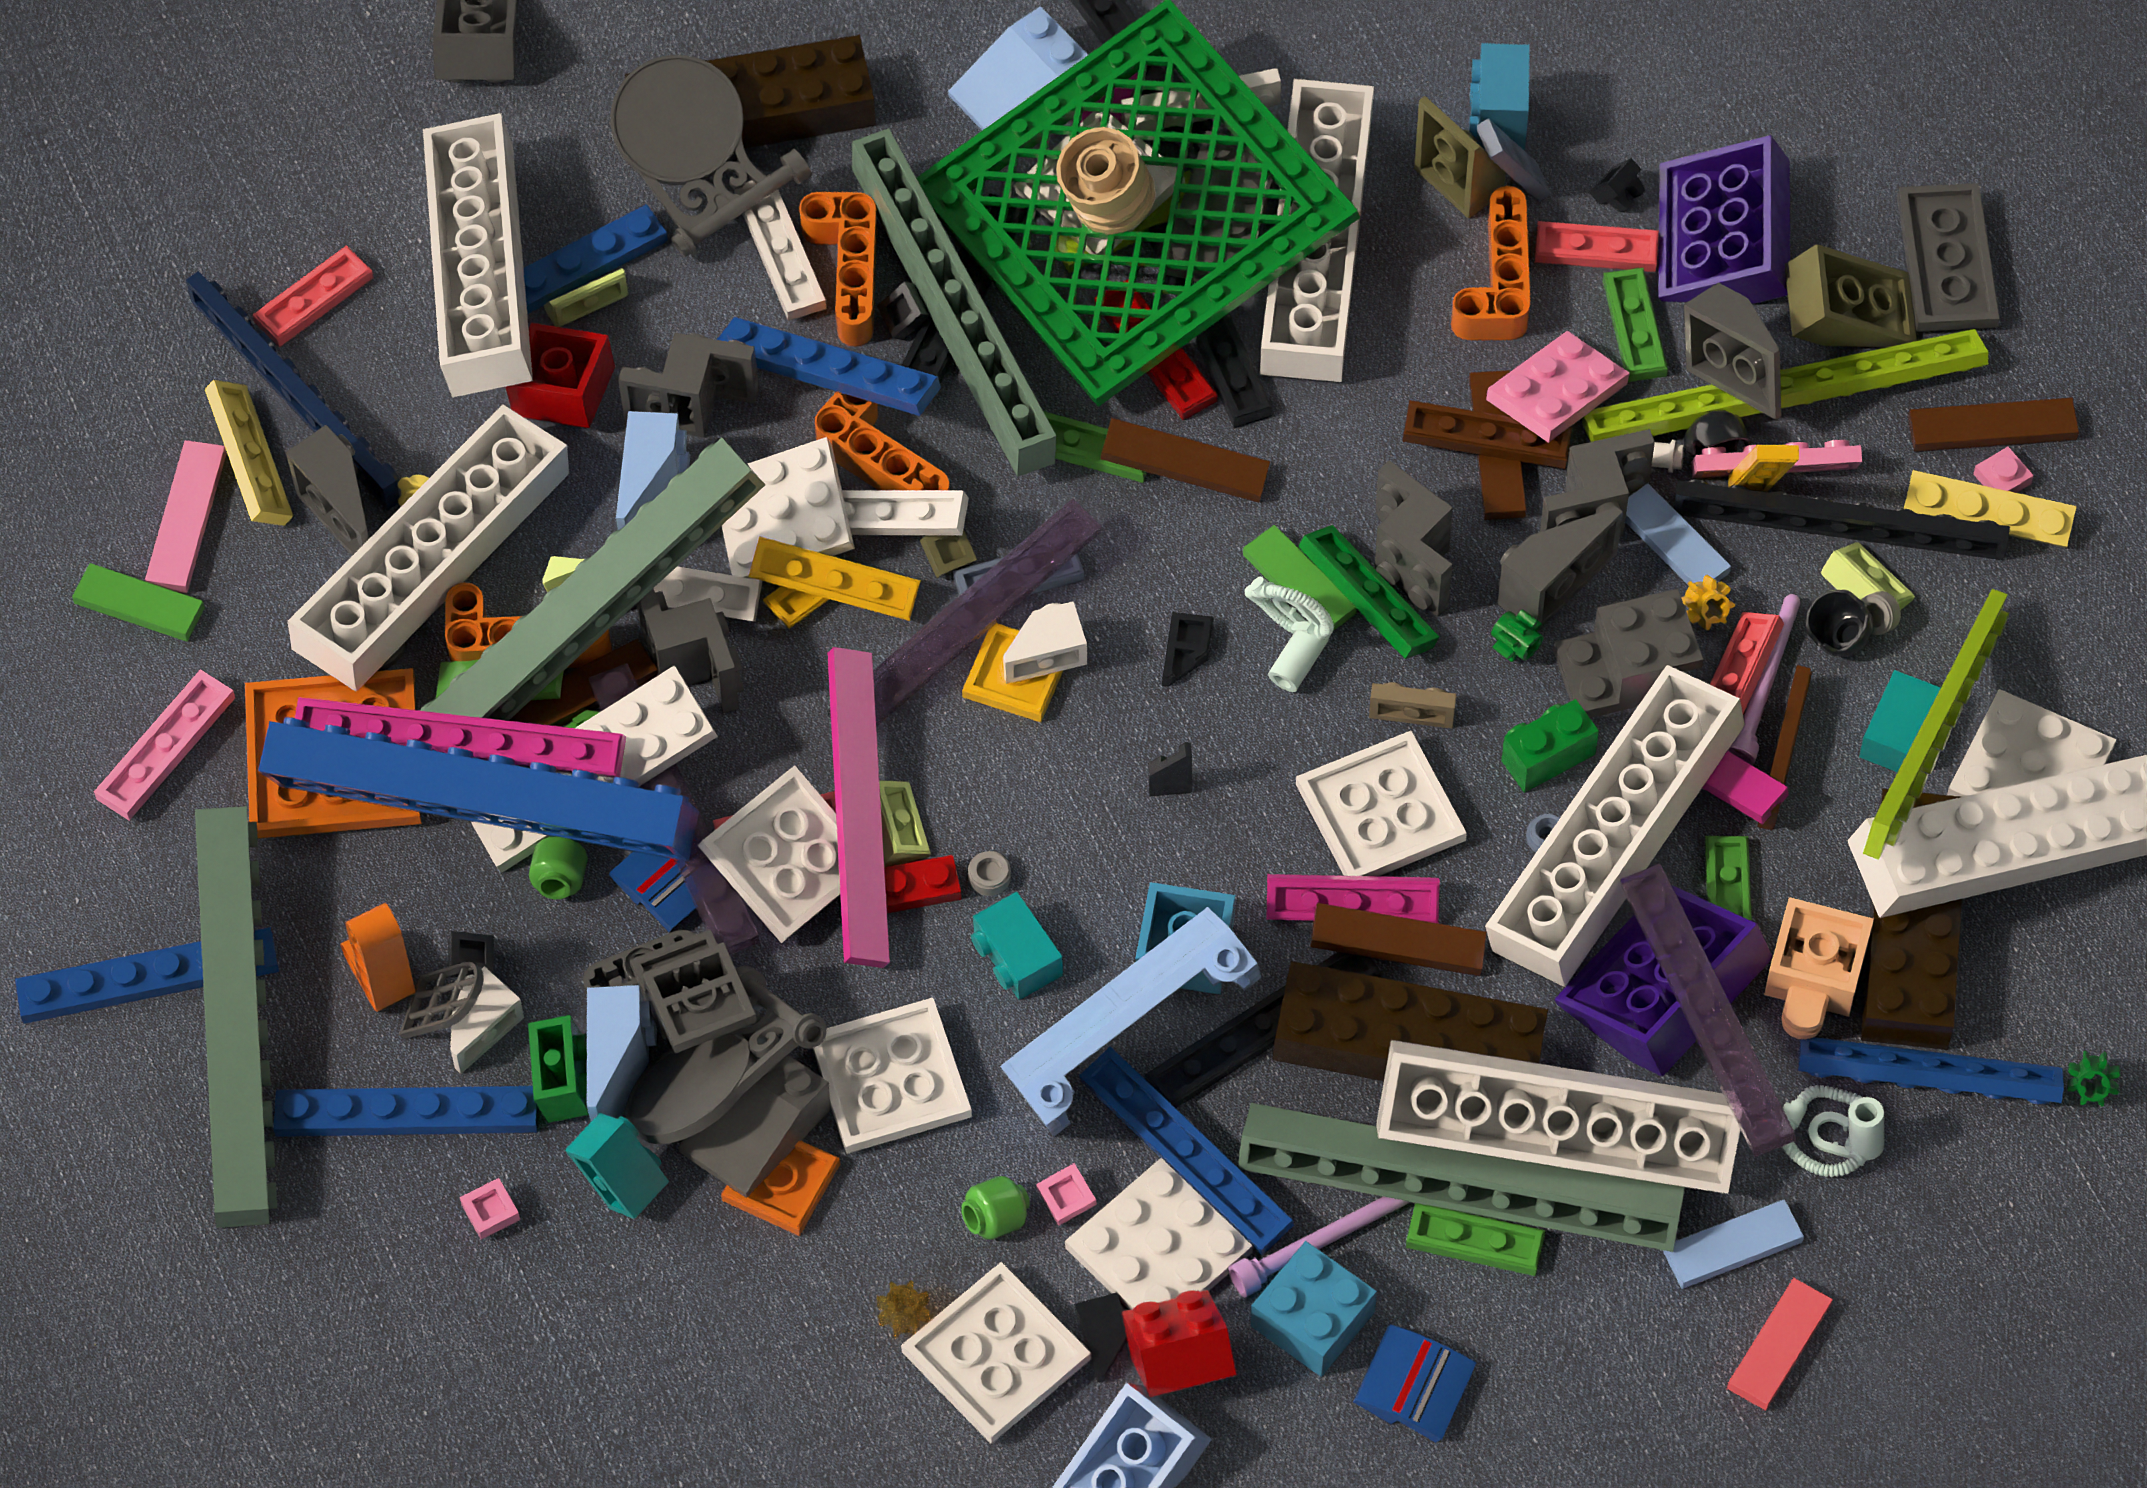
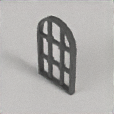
(449, 1020)

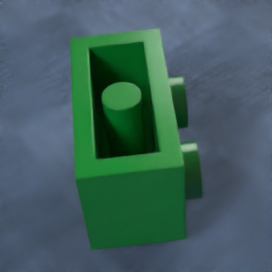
(1549, 744)
(559, 1068)

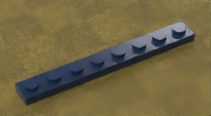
(286, 381)

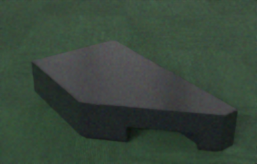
(1187, 645)

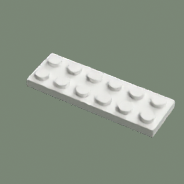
(661, 729)

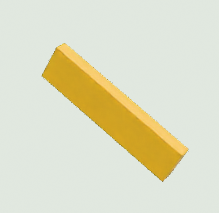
(1764, 466)
(834, 578)

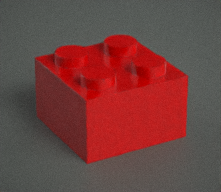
(567, 374)
(1178, 1342)

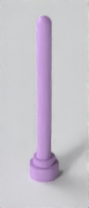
(1745, 744)
(1250, 1274)

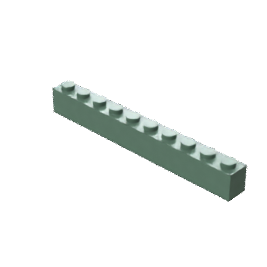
(954, 303)
(603, 587)
(232, 1017)
(1513, 1190)

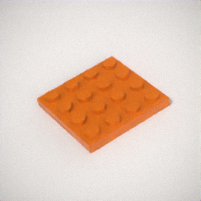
(298, 812)

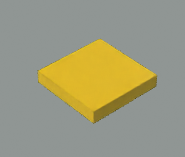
(987, 682)

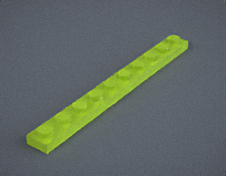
(1798, 385)
(1937, 725)

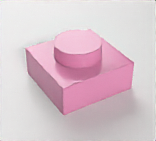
(2004, 472)
(1066, 1194)
(489, 1208)

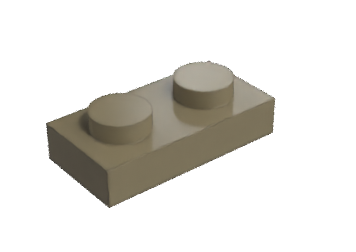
(1411, 705)

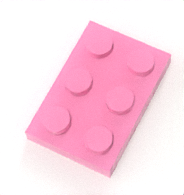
(1557, 386)

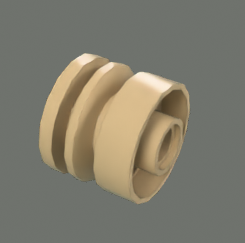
(1106, 180)

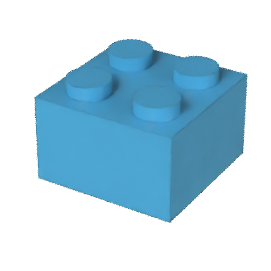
(1501, 90)
(1170, 909)
(1313, 1308)

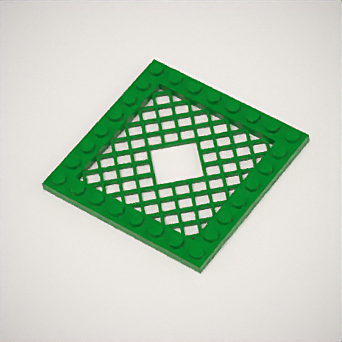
(1106, 371)

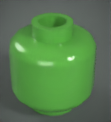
(558, 867)
(995, 1207)

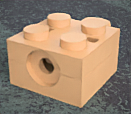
(1816, 964)

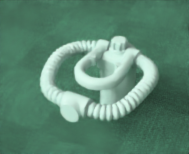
(1308, 636)
(1864, 1124)

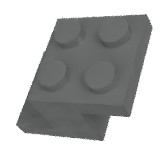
(691, 380)
(1601, 478)
(1413, 539)
(694, 642)
(1627, 652)
(693, 991)

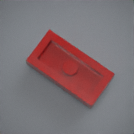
(921, 884)

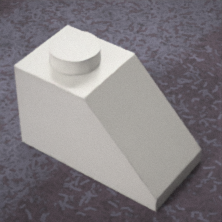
(1046, 644)
(486, 1023)

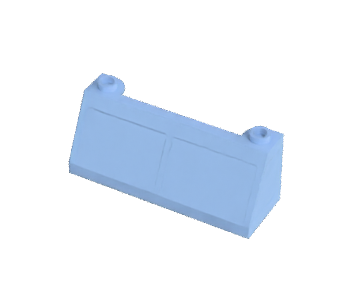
(1197, 946)

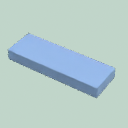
(1673, 537)
(1733, 1244)

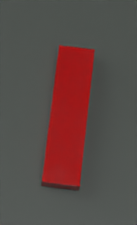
(1174, 376)

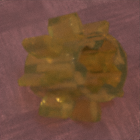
(895, 1301)

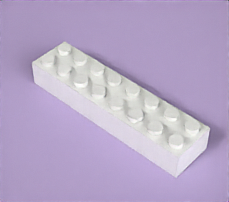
(477, 256)
(1312, 300)
(428, 547)
(1615, 825)
(2009, 837)
(1558, 1117)

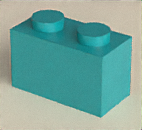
(1897, 720)
(1017, 946)
(618, 1164)

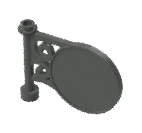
(682, 124)
(701, 1084)

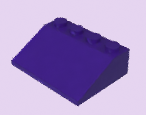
(1725, 222)
(1629, 1000)

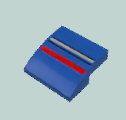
(656, 885)
(1414, 1382)

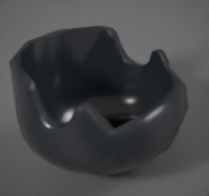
(1716, 430)
(1839, 623)

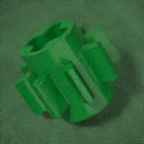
(1517, 635)
(2099, 1087)

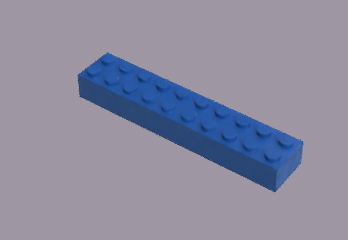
(478, 789)

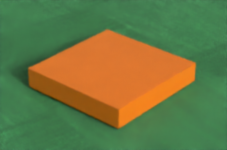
(791, 1189)

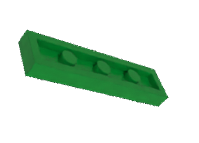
(1368, 591)

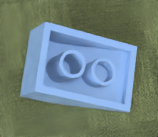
(1015, 68)
(650, 460)
(617, 1046)
(1136, 1446)

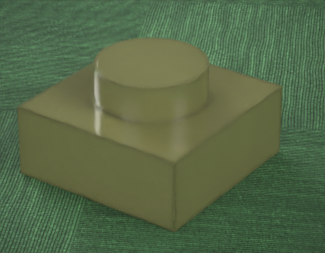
(948, 552)

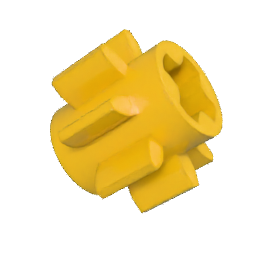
(1711, 593)

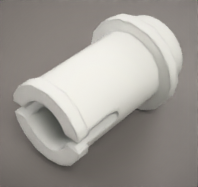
(1668, 455)

